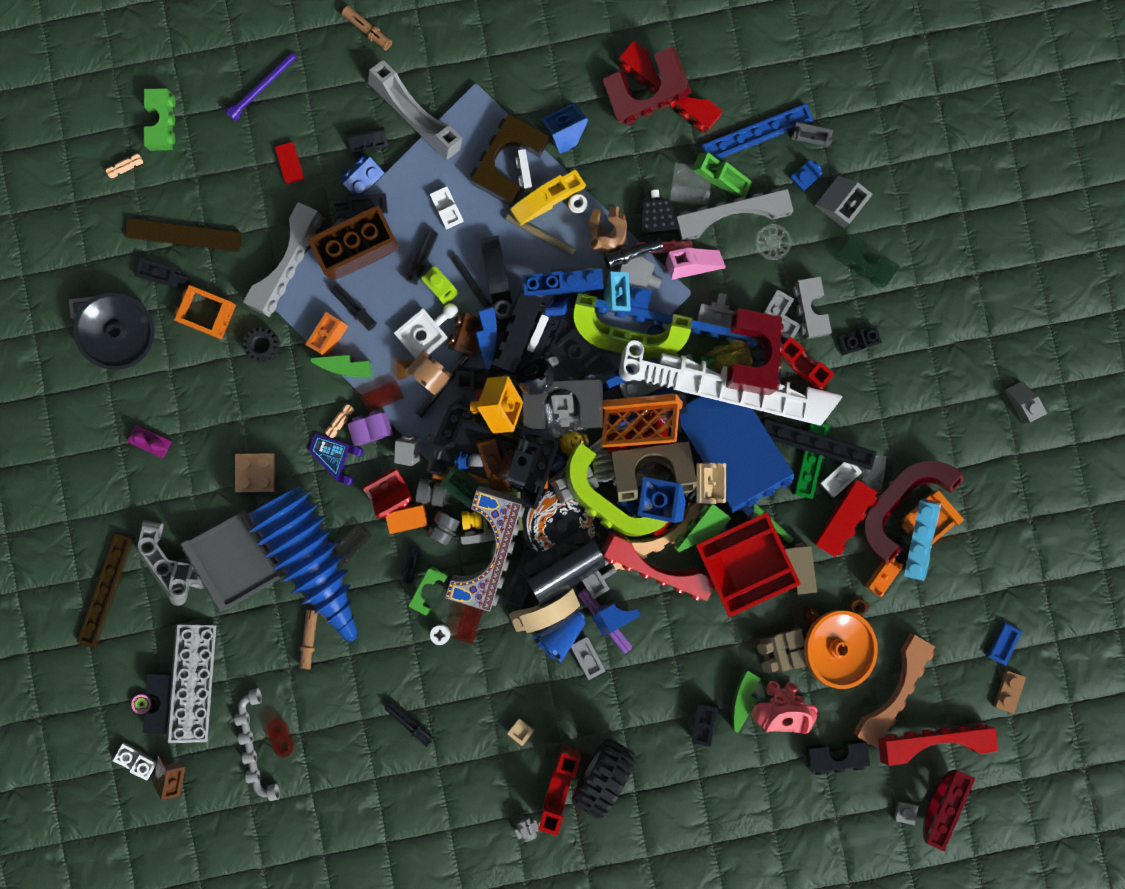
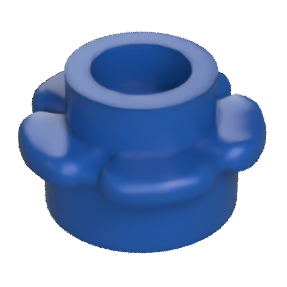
(462, 460)

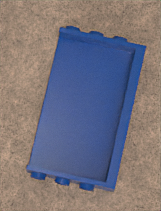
(738, 438)

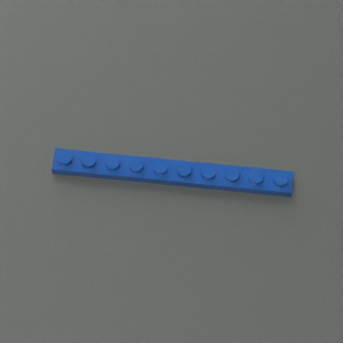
(659, 319)

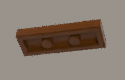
(491, 459)

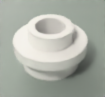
(577, 197)

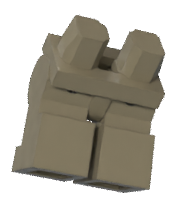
(775, 652)

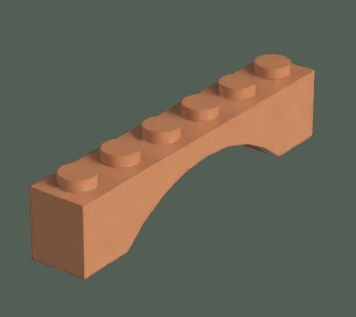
(914, 655)

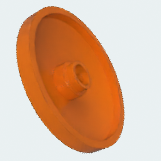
(840, 649)

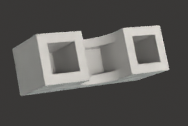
(812, 324)

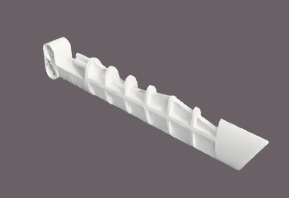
(698, 380)

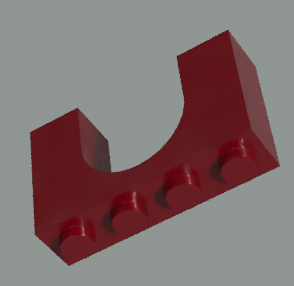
(673, 87)
(767, 331)

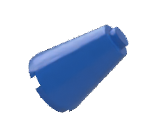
(559, 637)

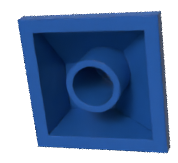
(565, 127)
(662, 500)

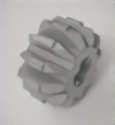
(603, 466)

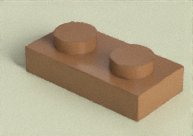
(1009, 691)

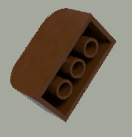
(353, 243)

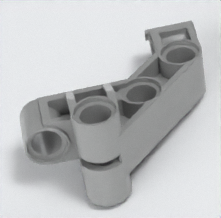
(179, 575)

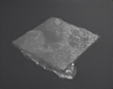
(689, 186)
(554, 420)

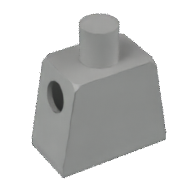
(641, 274)

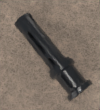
(625, 255)

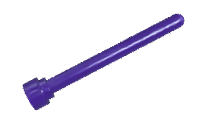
(235, 110)

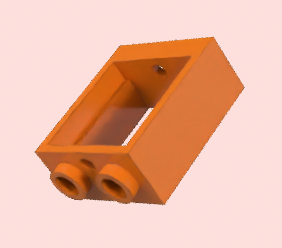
(221, 321)

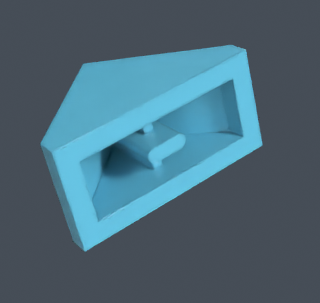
(618, 291)

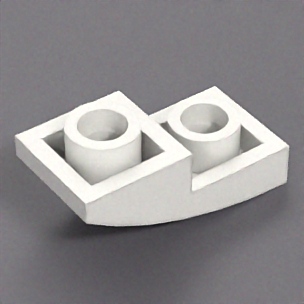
(135, 760)

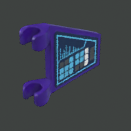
(333, 455)

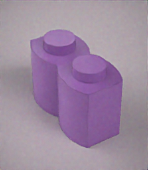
(370, 428)

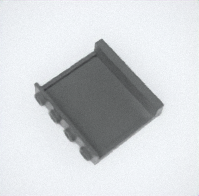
(231, 562)

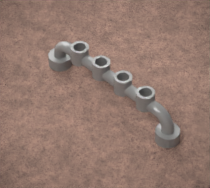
(250, 756)

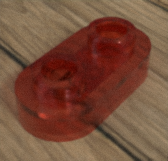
(279, 737)

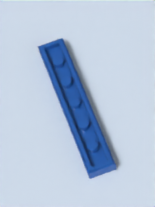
(758, 132)

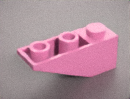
(692, 262)

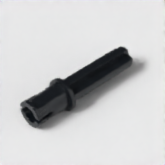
(422, 257)
(359, 313)
(405, 720)

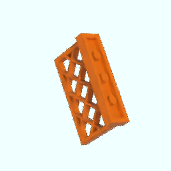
(626, 406)

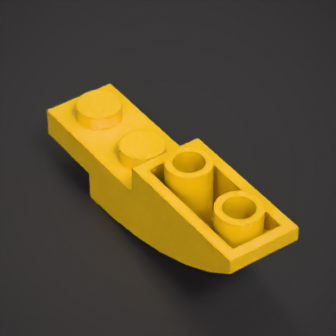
(546, 196)

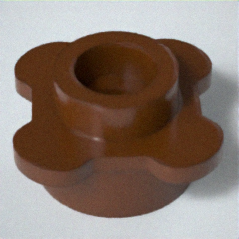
(864, 606)
(810, 616)

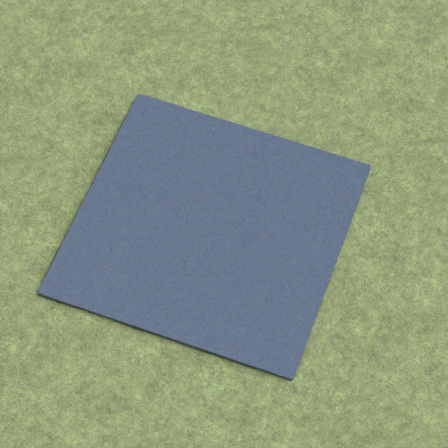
(411, 213)

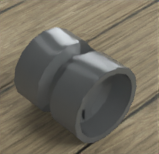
(430, 492)
(442, 528)

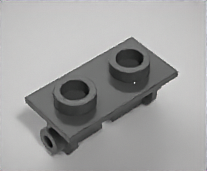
(812, 134)

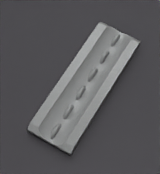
(191, 683)

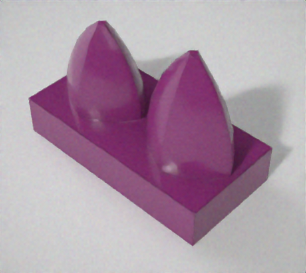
(149, 441)

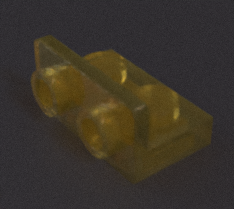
(735, 353)

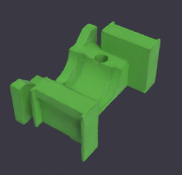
(430, 578)

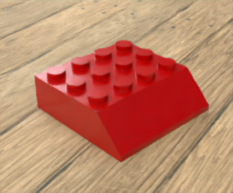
(748, 564)

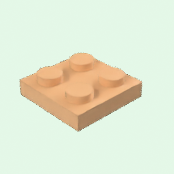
(255, 472)

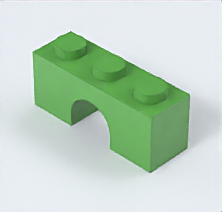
(160, 135)

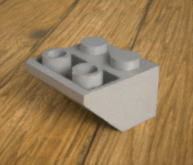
(843, 200)

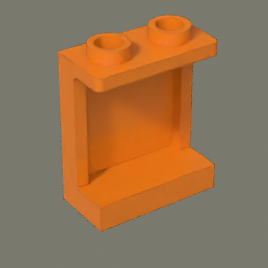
(947, 518)

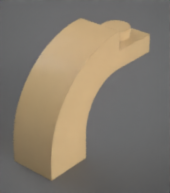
(545, 615)

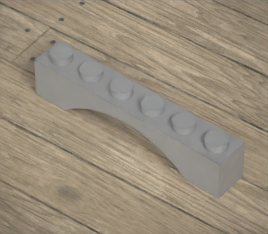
(391, 89)
(771, 205)
(266, 293)

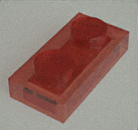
(382, 396)
(468, 624)

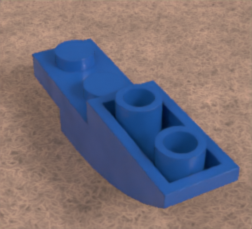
(563, 282)

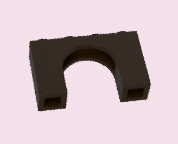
(511, 133)

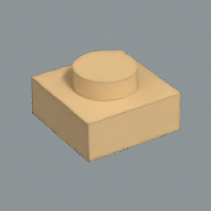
(520, 731)

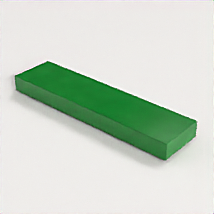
(810, 466)

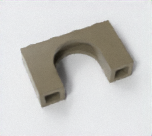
(673, 456)
(802, 562)

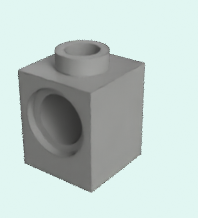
(407, 450)

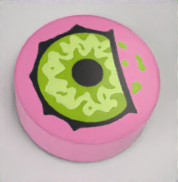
(142, 703)

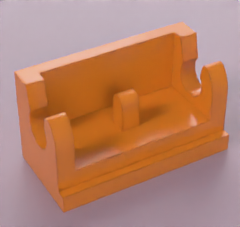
(326, 334)
(407, 518)
(883, 577)

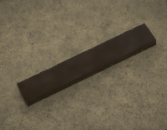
(183, 235)
(105, 589)

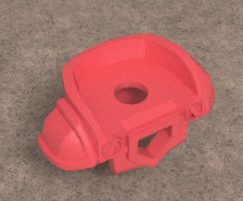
(784, 709)

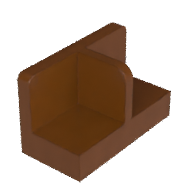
(168, 778)

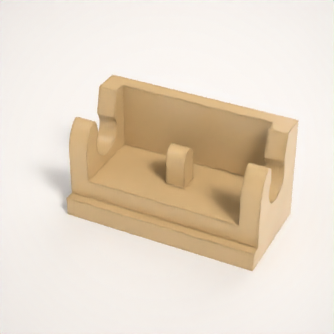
(711, 482)

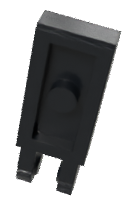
(359, 204)

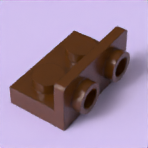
(463, 336)

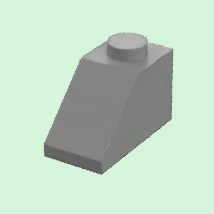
(1025, 402)

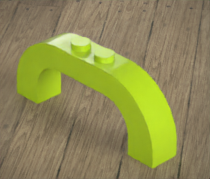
(617, 339)
(596, 504)

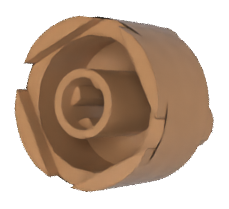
(429, 372)

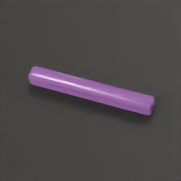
(616, 636)

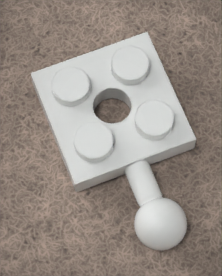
(424, 322)

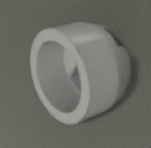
(475, 460)

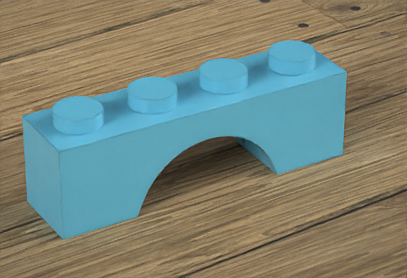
(922, 539)

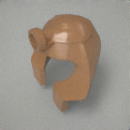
(607, 241)

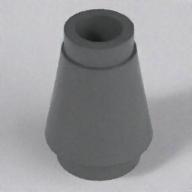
(502, 304)

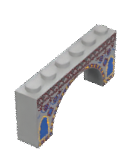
(502, 513)

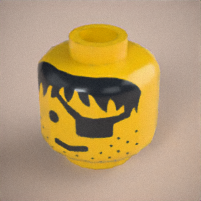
(569, 442)

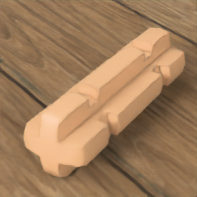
(124, 165)
(339, 420)

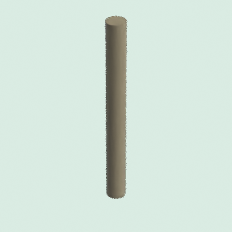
(542, 235)

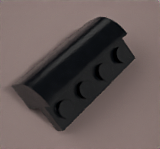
(562, 566)

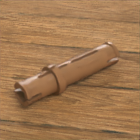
(382, 41)
(308, 640)

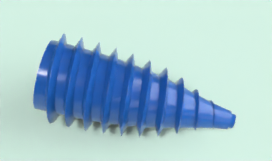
(306, 556)

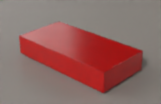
(289, 163)

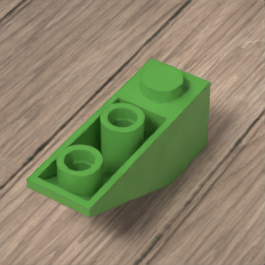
(706, 525)

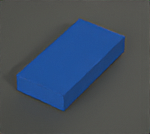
(559, 304)
(1004, 643)

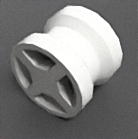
(442, 632)

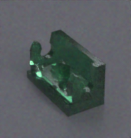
(460, 485)

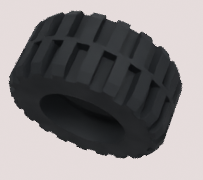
(604, 778)

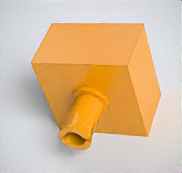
(499, 404)

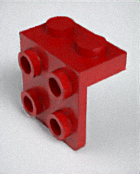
(387, 493)

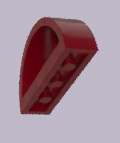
(946, 808)

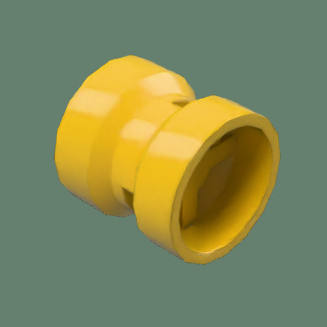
(472, 520)

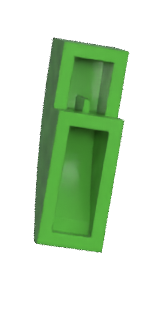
(721, 175)
(345, 366)
(743, 699)

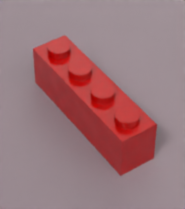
(845, 518)

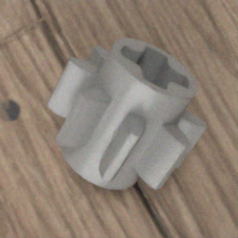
(526, 829)

